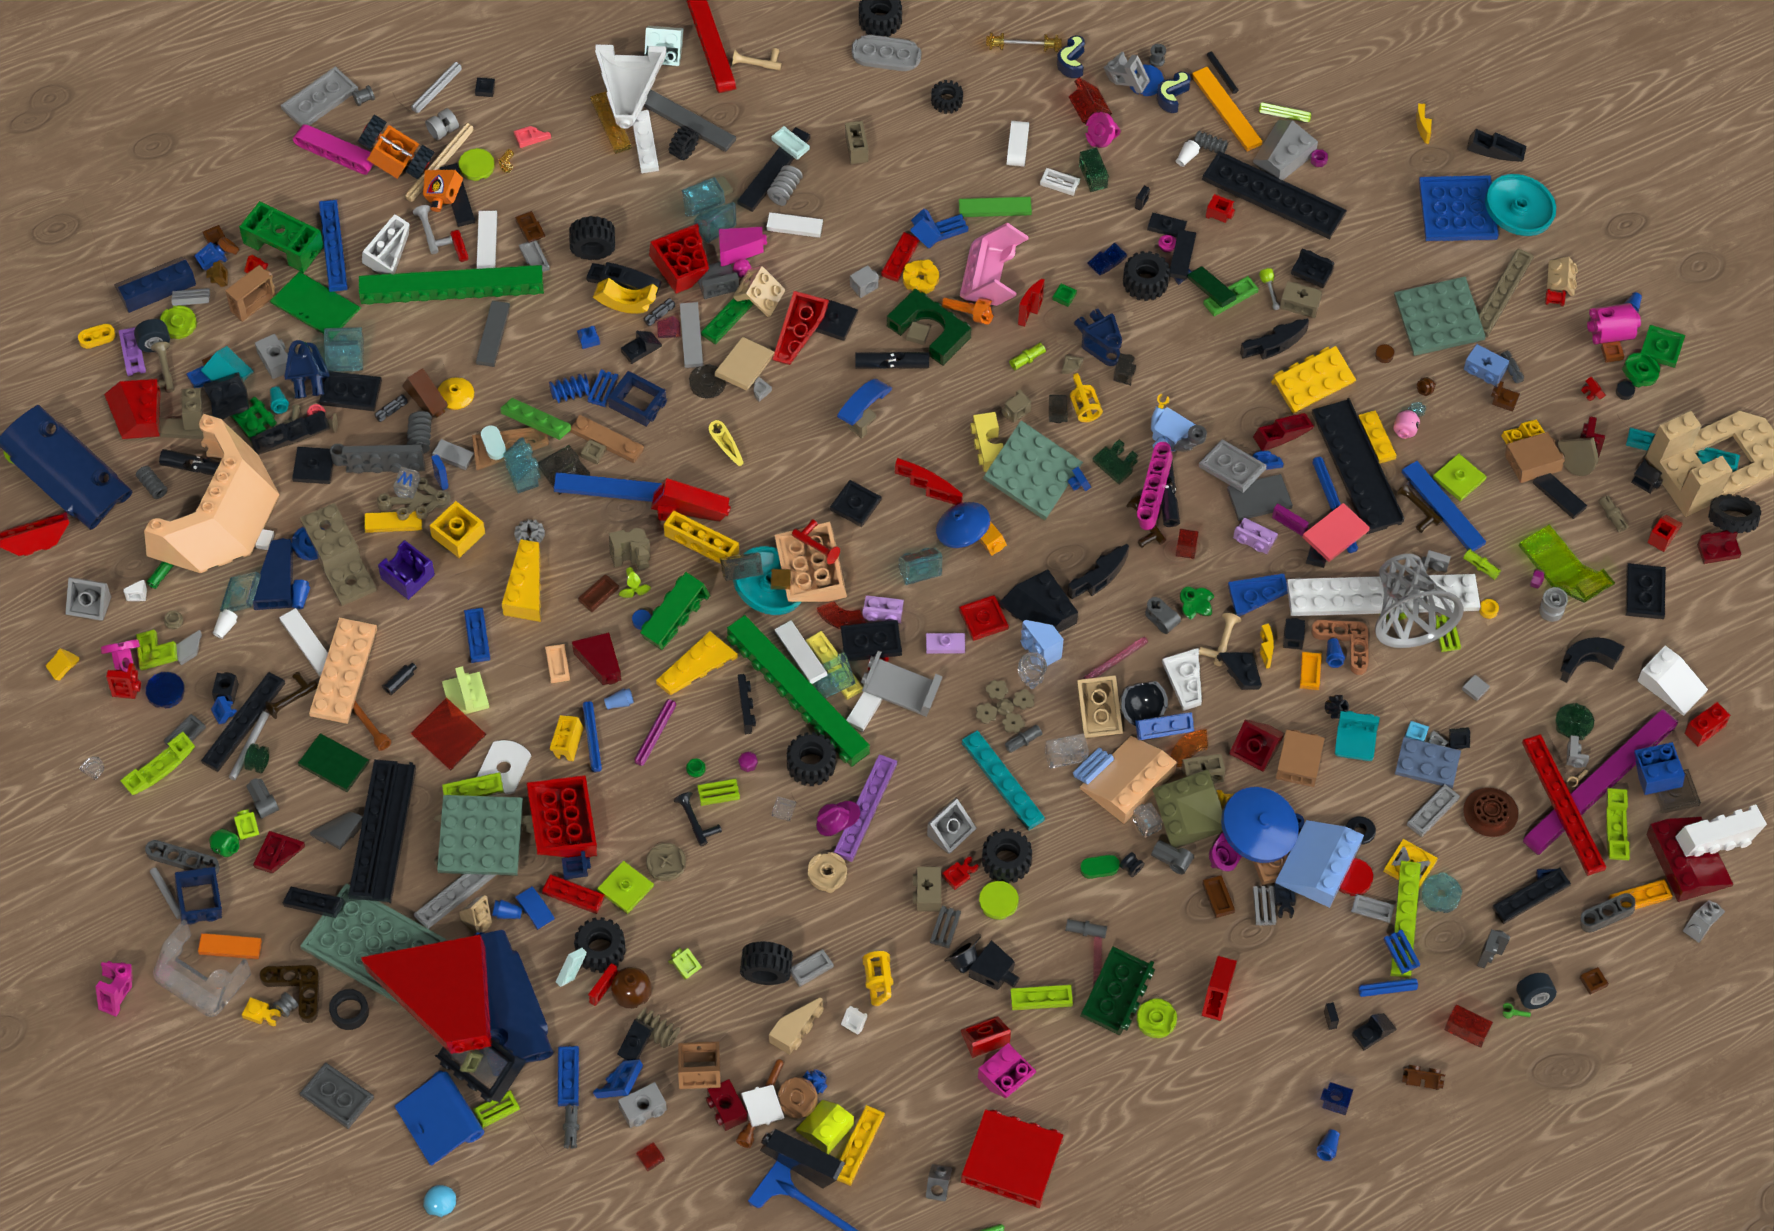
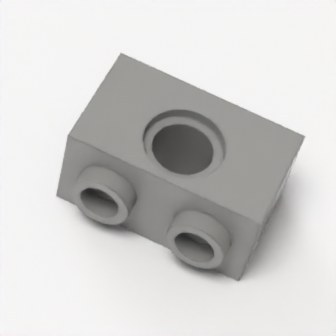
(267, 349)
(648, 1095)

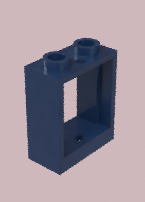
(617, 396)
(196, 878)

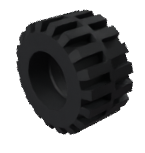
(880, 24)
(592, 238)
(1146, 264)
(808, 745)
(1006, 842)
(600, 930)
(766, 963)

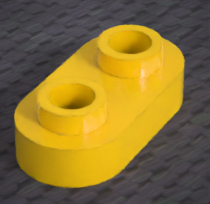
(96, 335)

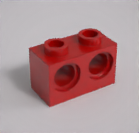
(1707, 724)

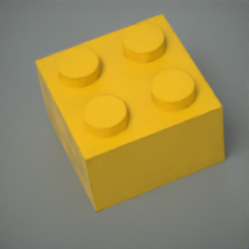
(457, 529)

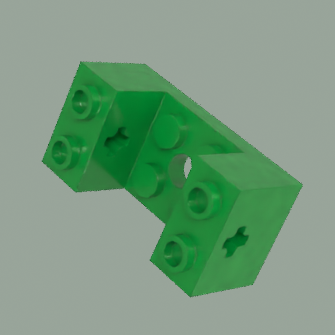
(298, 241)

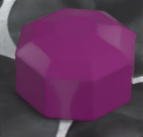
(1319, 158)
(1537, 579)
(748, 761)

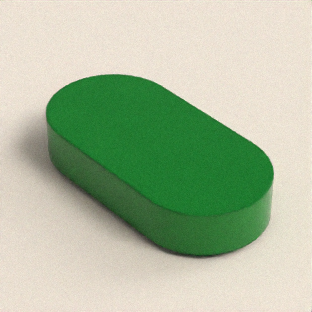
(1099, 866)

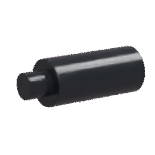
(399, 678)

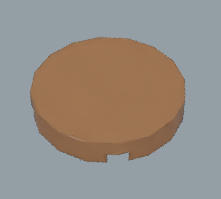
(797, 1097)

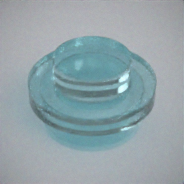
(1418, 408)

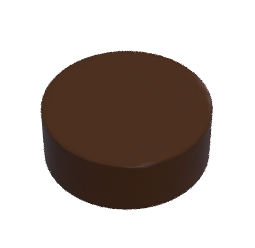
(1384, 353)

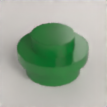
(695, 768)

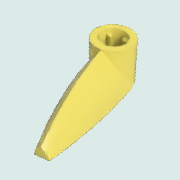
(725, 441)

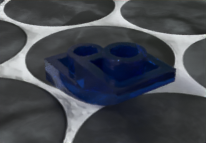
(1107, 260)

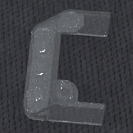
(202, 993)

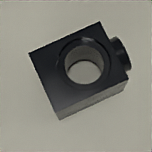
(1294, 633)
(222, 680)

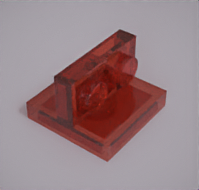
(1088, 100)

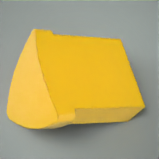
(61, 663)

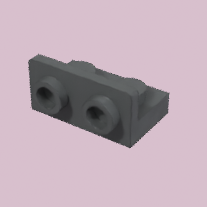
(1494, 945)

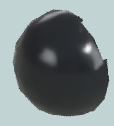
(1143, 701)

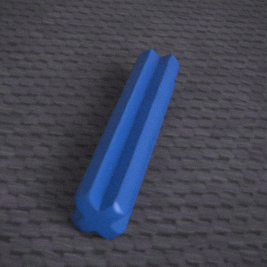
(1388, 987)

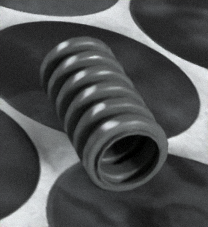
(1210, 142)
(151, 482)

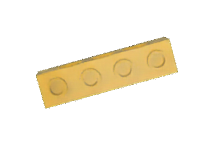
(699, 537)

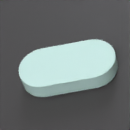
(493, 442)

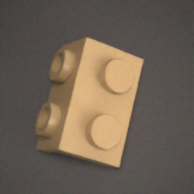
(1562, 275)

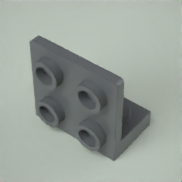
(718, 281)

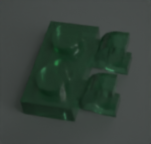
(1112, 465)

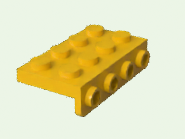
(1313, 379)

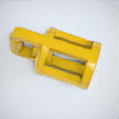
(1082, 394)
(878, 983)

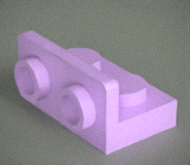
(1255, 536)
(882, 609)

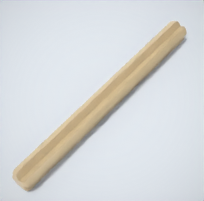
(440, 160)

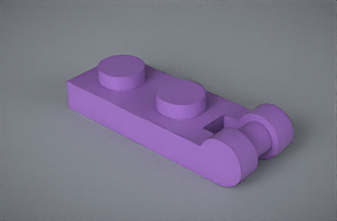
(131, 352)

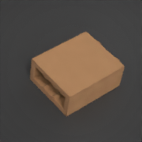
(1534, 457)
(1300, 758)

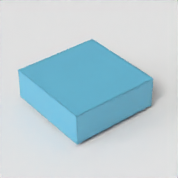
(1417, 731)

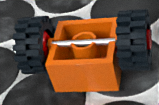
(394, 149)

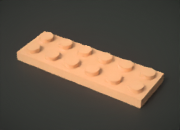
(343, 670)

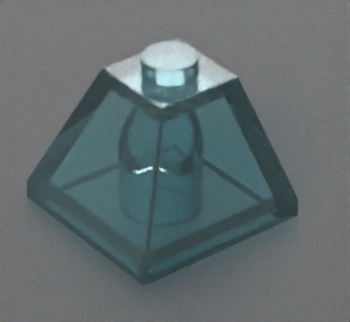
(715, 219)

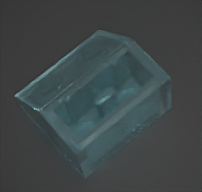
(702, 197)
(344, 349)
(522, 466)

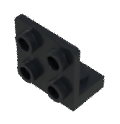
(227, 396)

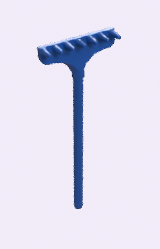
(779, 1182)

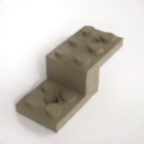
(338, 554)

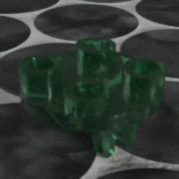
(1574, 720)

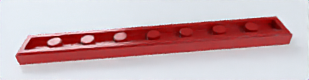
(1564, 805)

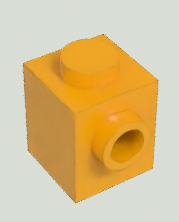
(993, 540)

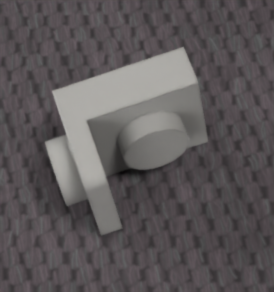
(1436, 561)
(1574, 755)

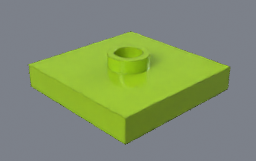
(1459, 477)
(625, 887)

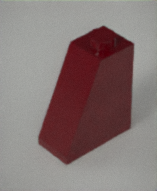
(598, 657)

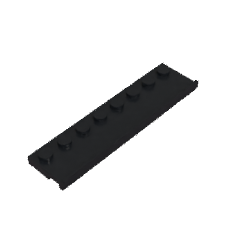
(1358, 465)
(382, 831)

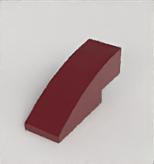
(1282, 431)

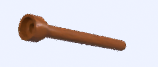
(381, 740)
(745, 1137)

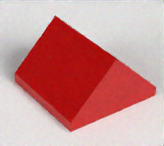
(986, 1036)

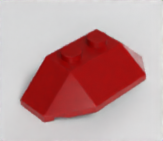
(34, 535)

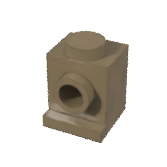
(1017, 407)

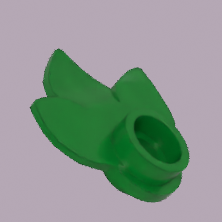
(1198, 603)

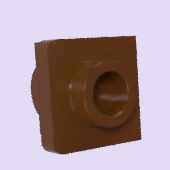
(1504, 398)

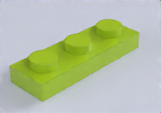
(475, 786)
(1041, 997)

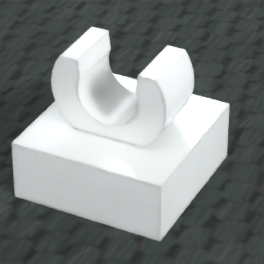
(854, 1020)

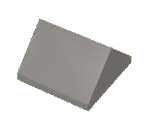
(87, 598)
(950, 826)

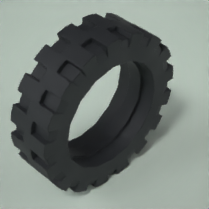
(1733, 523)

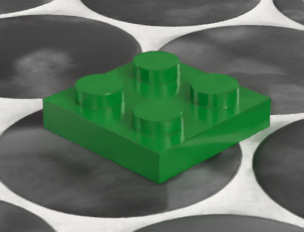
(1663, 345)

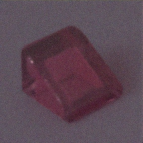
(668, 328)

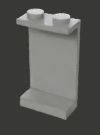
(900, 685)

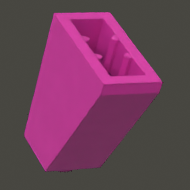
(740, 243)

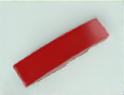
(935, 485)

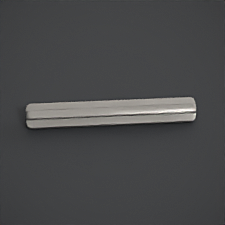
(436, 87)

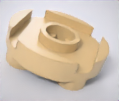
(827, 882)

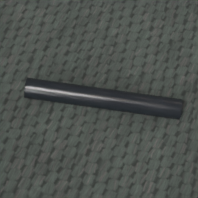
(1222, 72)

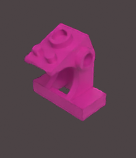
(116, 991)

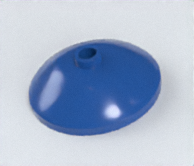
(963, 524)

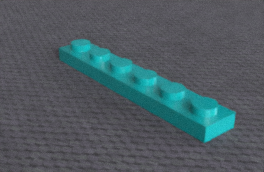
(1003, 780)

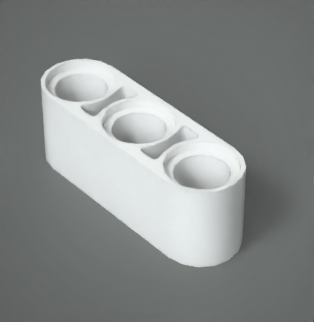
(1018, 143)

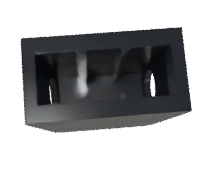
(993, 968)

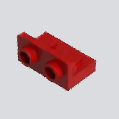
(123, 683)

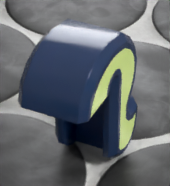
(1068, 55)
(1171, 88)

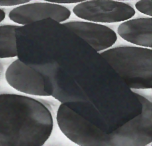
(1496, 146)

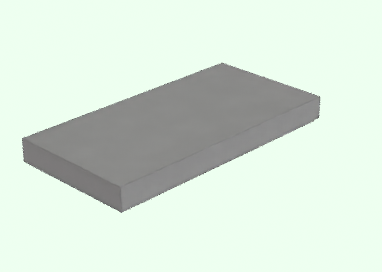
(319, 97)

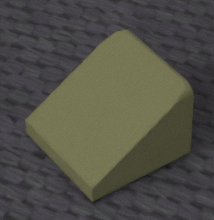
(471, 1061)

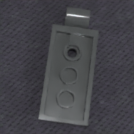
(378, 458)

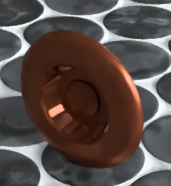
(1492, 806)

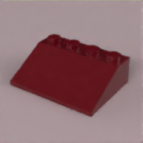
(1690, 874)

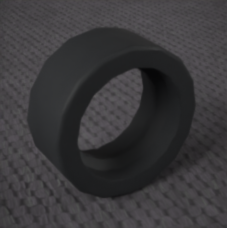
(344, 995)

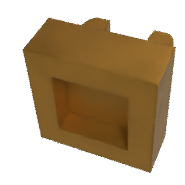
(218, 274)

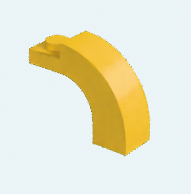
(624, 299)

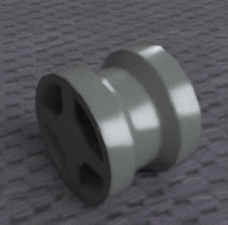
(285, 1004)

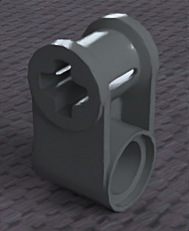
(1162, 615)

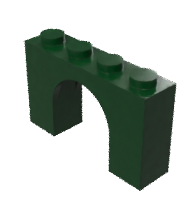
(919, 307)

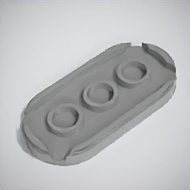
(886, 53)

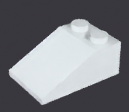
(1672, 681)

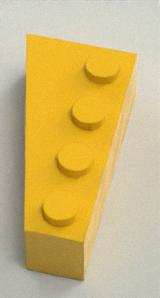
(524, 585)

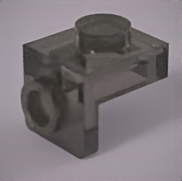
(1057, 408)

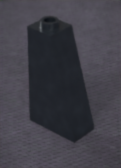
(802, 1158)

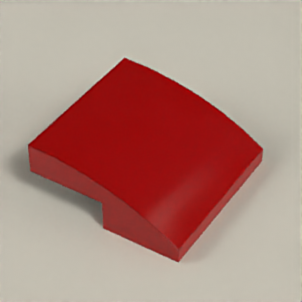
(1031, 302)

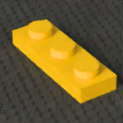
(1377, 436)

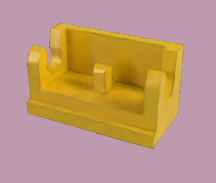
(566, 737)

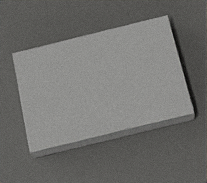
(1232, 466)

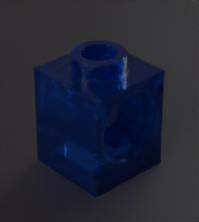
(1336, 1090)

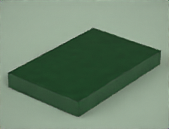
(333, 762)

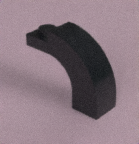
(1591, 650)

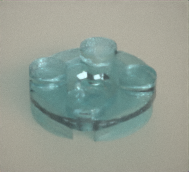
(1440, 903)

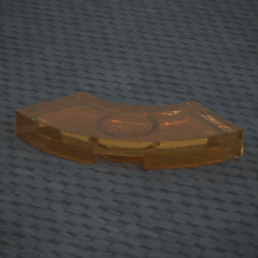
(1189, 745)

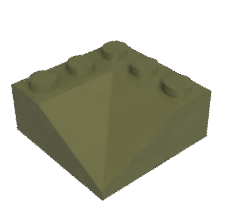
(1189, 808)

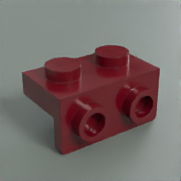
(1589, 432)

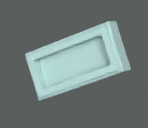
(790, 142)
(571, 967)

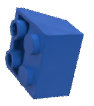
(1659, 768)

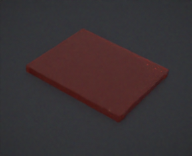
(448, 733)

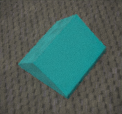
(225, 363)

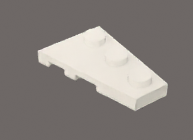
(1185, 677)

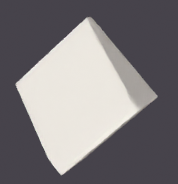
(136, 592)

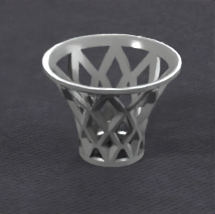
(1422, 582)

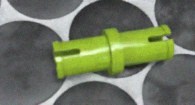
(1027, 356)
(1482, 564)

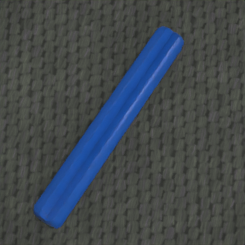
(592, 738)

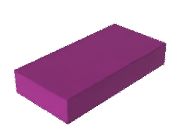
(1290, 519)

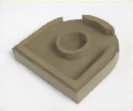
(1579, 455)

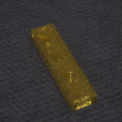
(614, 133)

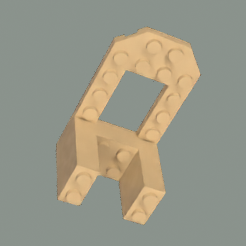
(1697, 484)

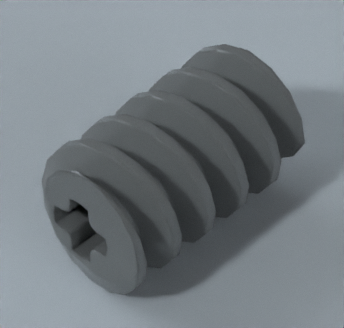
(419, 430)

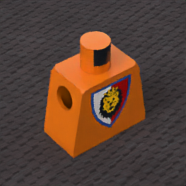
(441, 187)

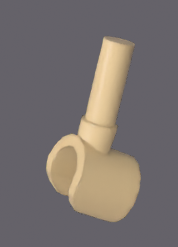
(1576, 779)

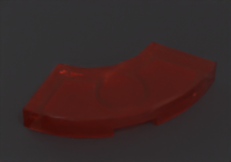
(837, 616)

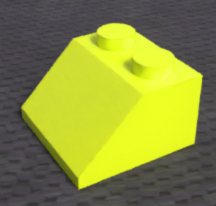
(826, 1125)

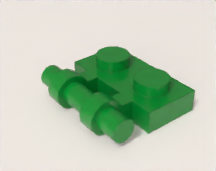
(250, 423)

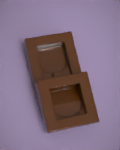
(530, 227)

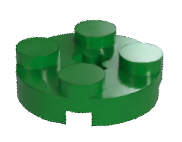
(1640, 378)

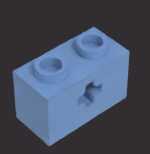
(1486, 365)

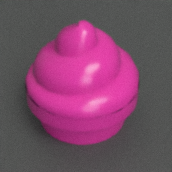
(741, 267)

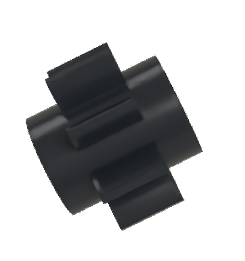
(1336, 705)

